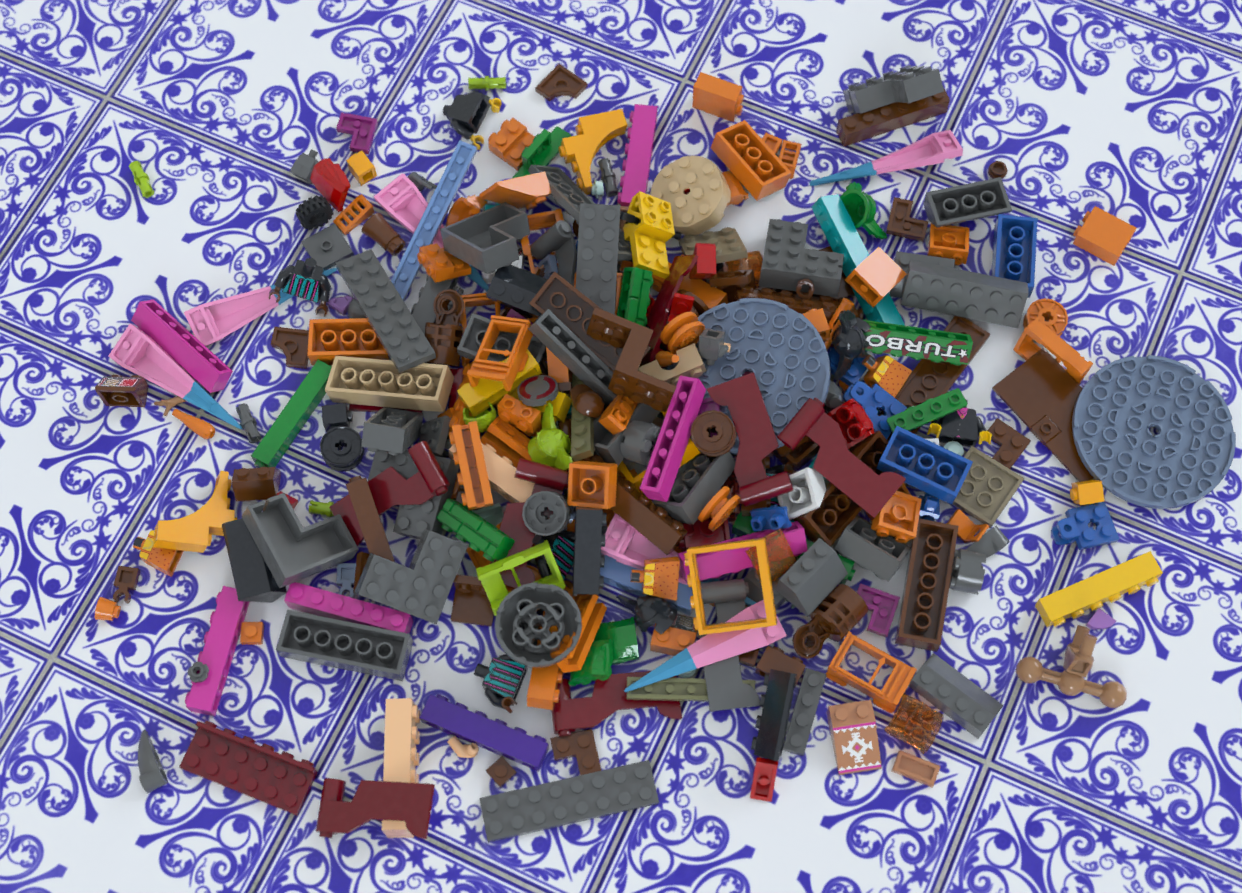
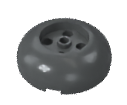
(521, 607)

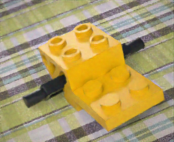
(648, 230)

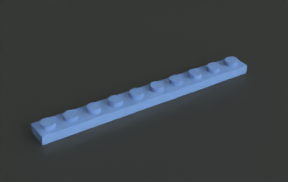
(433, 216)

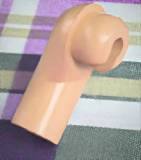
(463, 750)

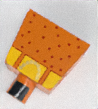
(886, 373)
(159, 558)
(659, 577)

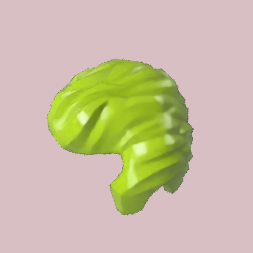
(483, 419)

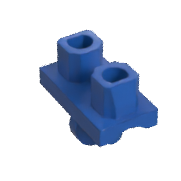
(929, 507)
(770, 518)

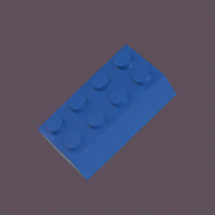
(1015, 249)
(925, 465)

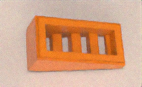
(788, 157)
(350, 210)

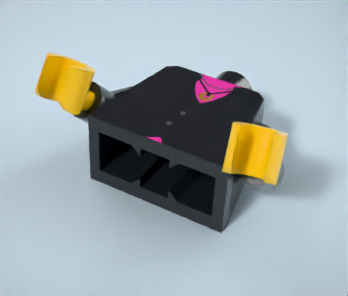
(468, 113)
(961, 427)

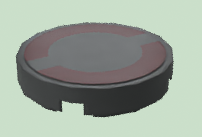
(537, 390)

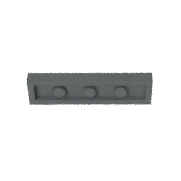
(804, 712)

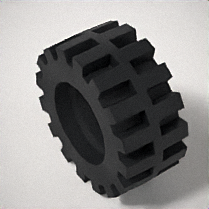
(314, 212)

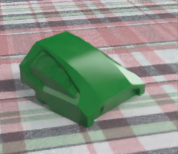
(624, 639)
(596, 665)

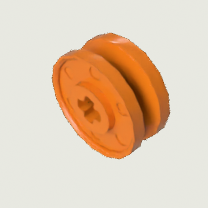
(1049, 312)
(682, 331)
(719, 508)

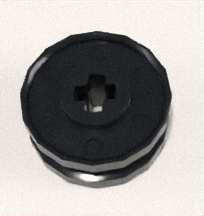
(350, 455)

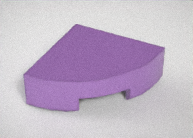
(340, 304)
(1100, 620)

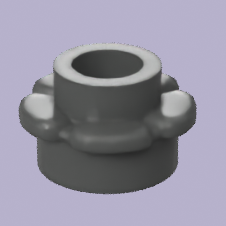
(202, 676)

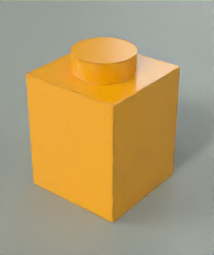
(361, 167)
(1087, 492)

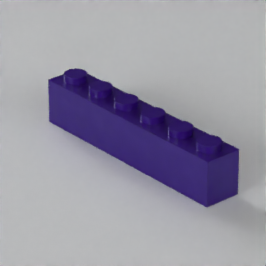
(484, 732)

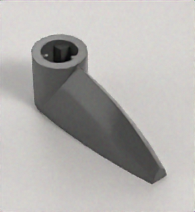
(990, 542)
(150, 767)

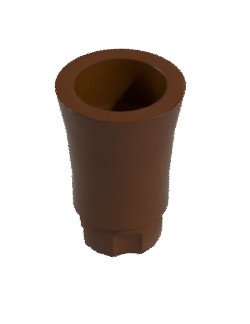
(383, 234)

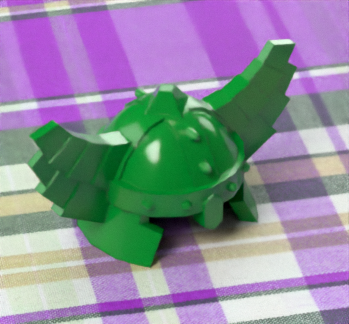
(862, 209)

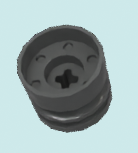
(534, 513)

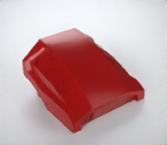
(331, 182)
(853, 422)

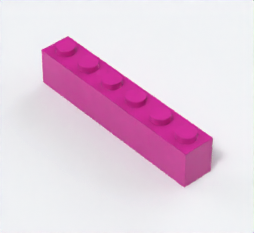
(638, 153)
(182, 346)
(673, 439)
(733, 561)
(345, 608)
(218, 652)

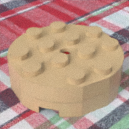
(695, 193)

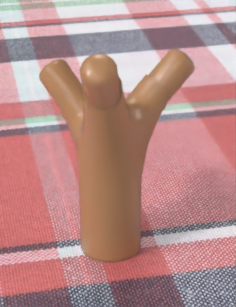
(170, 403)

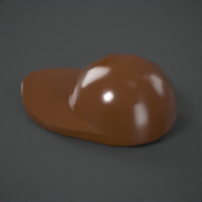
(587, 401)

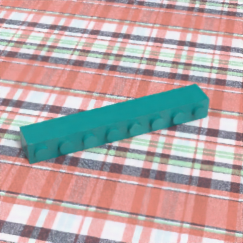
(846, 240)

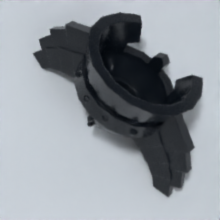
(849, 341)
(651, 610)

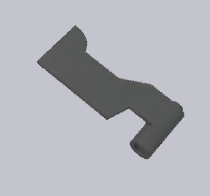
(561, 240)
(724, 677)

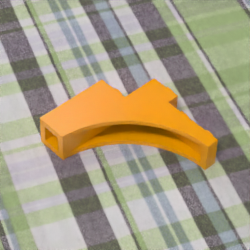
(592, 133)
(196, 530)

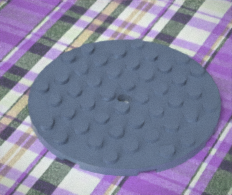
(774, 345)
(1159, 470)

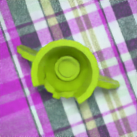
(551, 444)

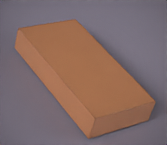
(915, 768)

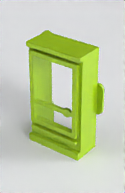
(494, 584)

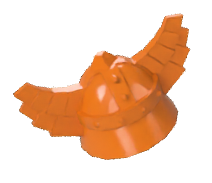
(465, 208)

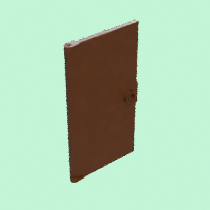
(1045, 402)

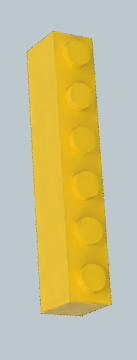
(1098, 589)

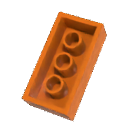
(750, 160)
(343, 338)

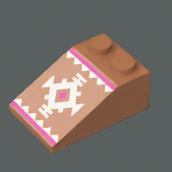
(854, 737)

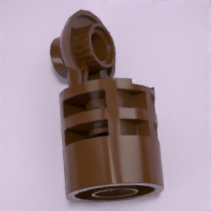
(446, 333)
(830, 620)

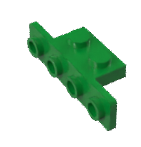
(542, 150)
(928, 411)

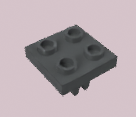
(435, 434)

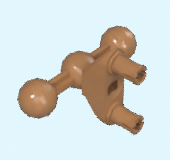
(1077, 664)

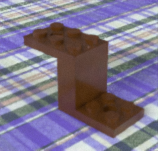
(634, 342)

